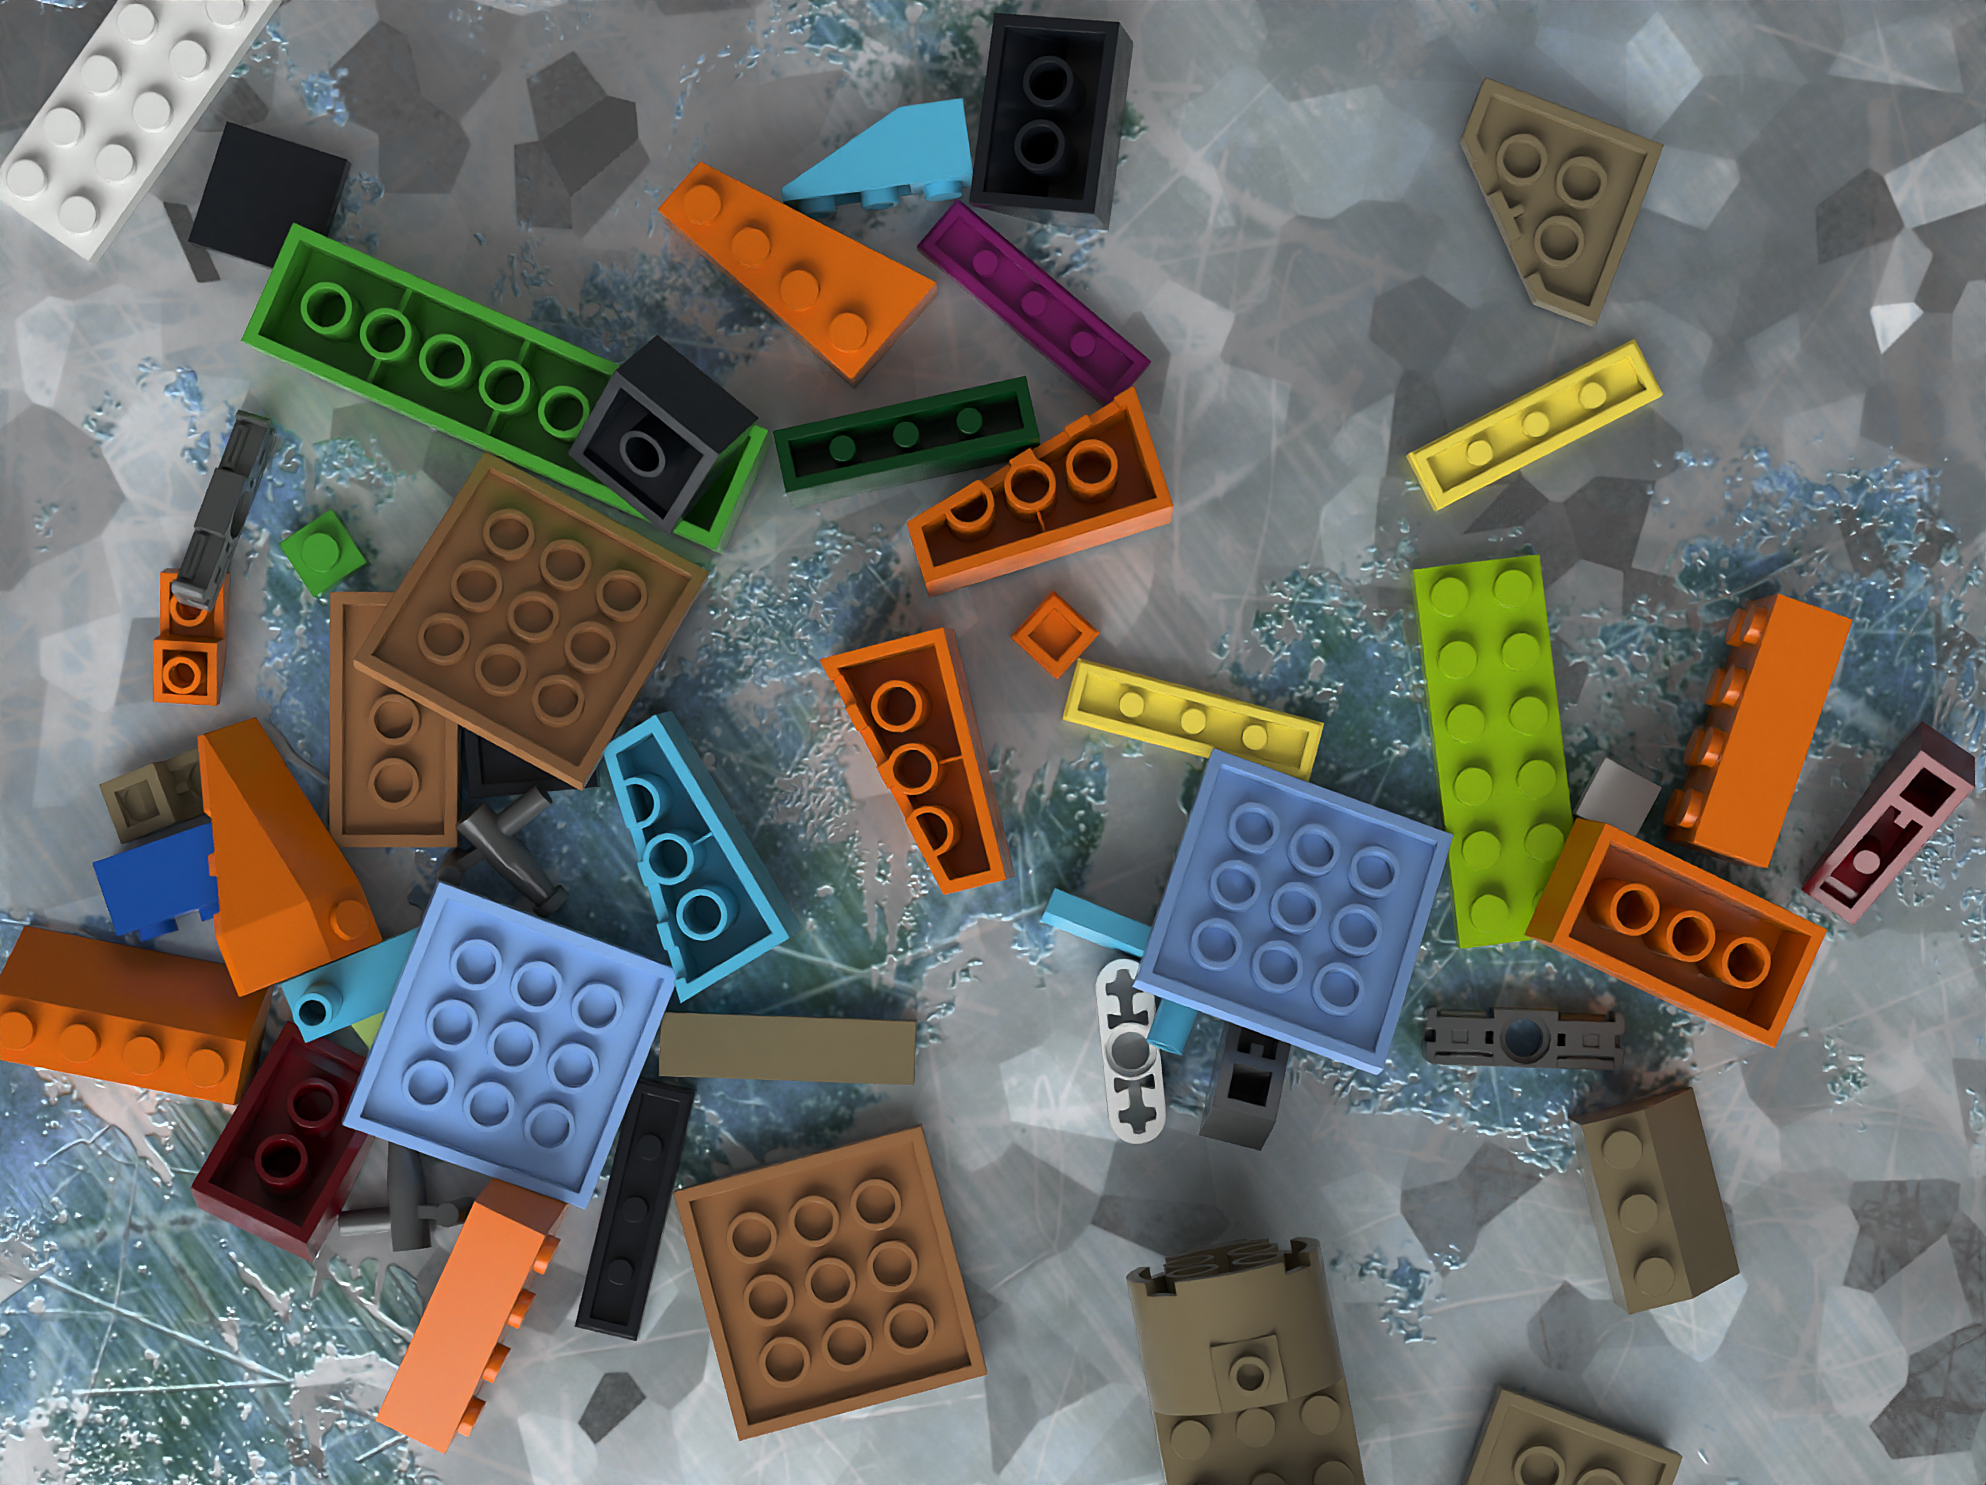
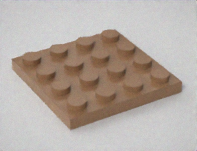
(531, 620)
(830, 1282)

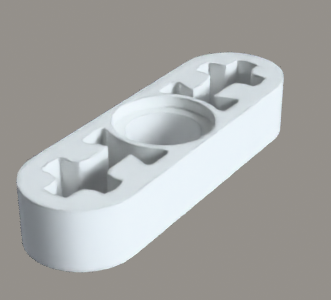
(1119, 1099)

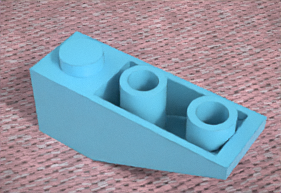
(901, 155)

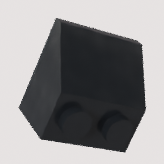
(661, 434)

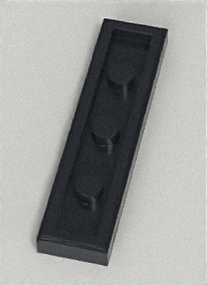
(635, 1209)

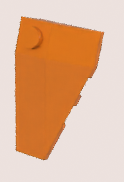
(279, 873)

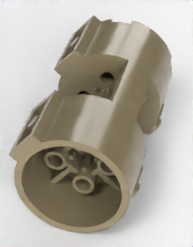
(1245, 1367)

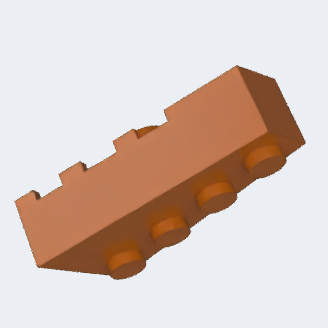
(1048, 502)
(928, 748)
(470, 1313)

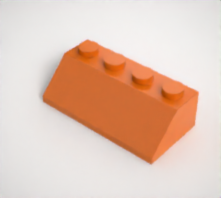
(130, 1016)

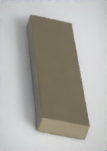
(787, 1047)

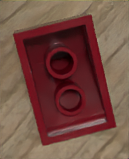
(284, 1152)

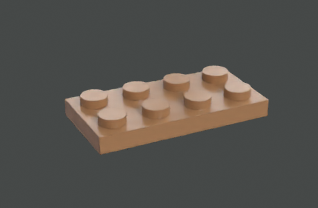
(389, 756)

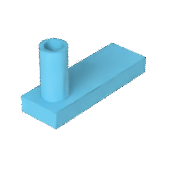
(1128, 937)
(347, 987)

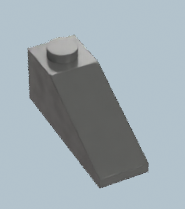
(1244, 1087)

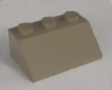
(1654, 1200)

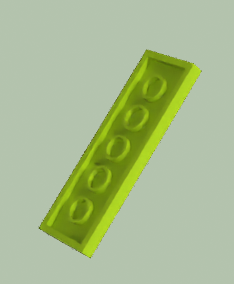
(1493, 739)

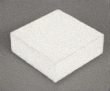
(1617, 797)

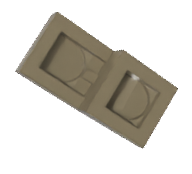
(155, 796)

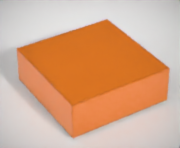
(1055, 635)

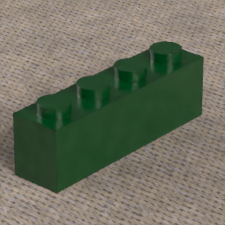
(906, 442)

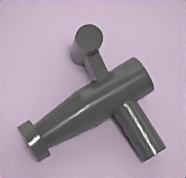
(496, 841)
(408, 1208)

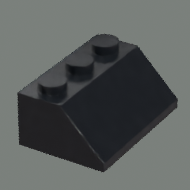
(1052, 119)

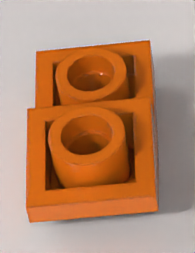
(190, 647)

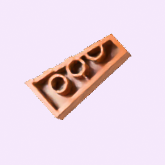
(808, 277)

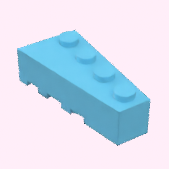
(698, 863)

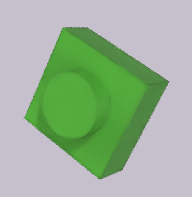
(324, 553)

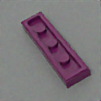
(1032, 304)

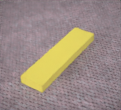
(1534, 425)
(1190, 719)

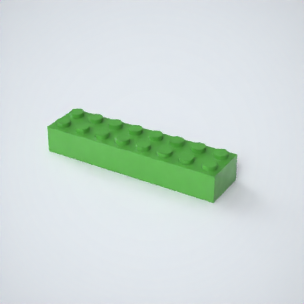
(459, 369)

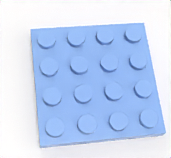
(1294, 911)
(510, 1045)

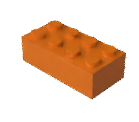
(1756, 729)
(1675, 931)

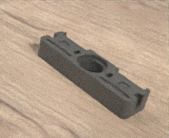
(224, 511)
(1564, 1042)

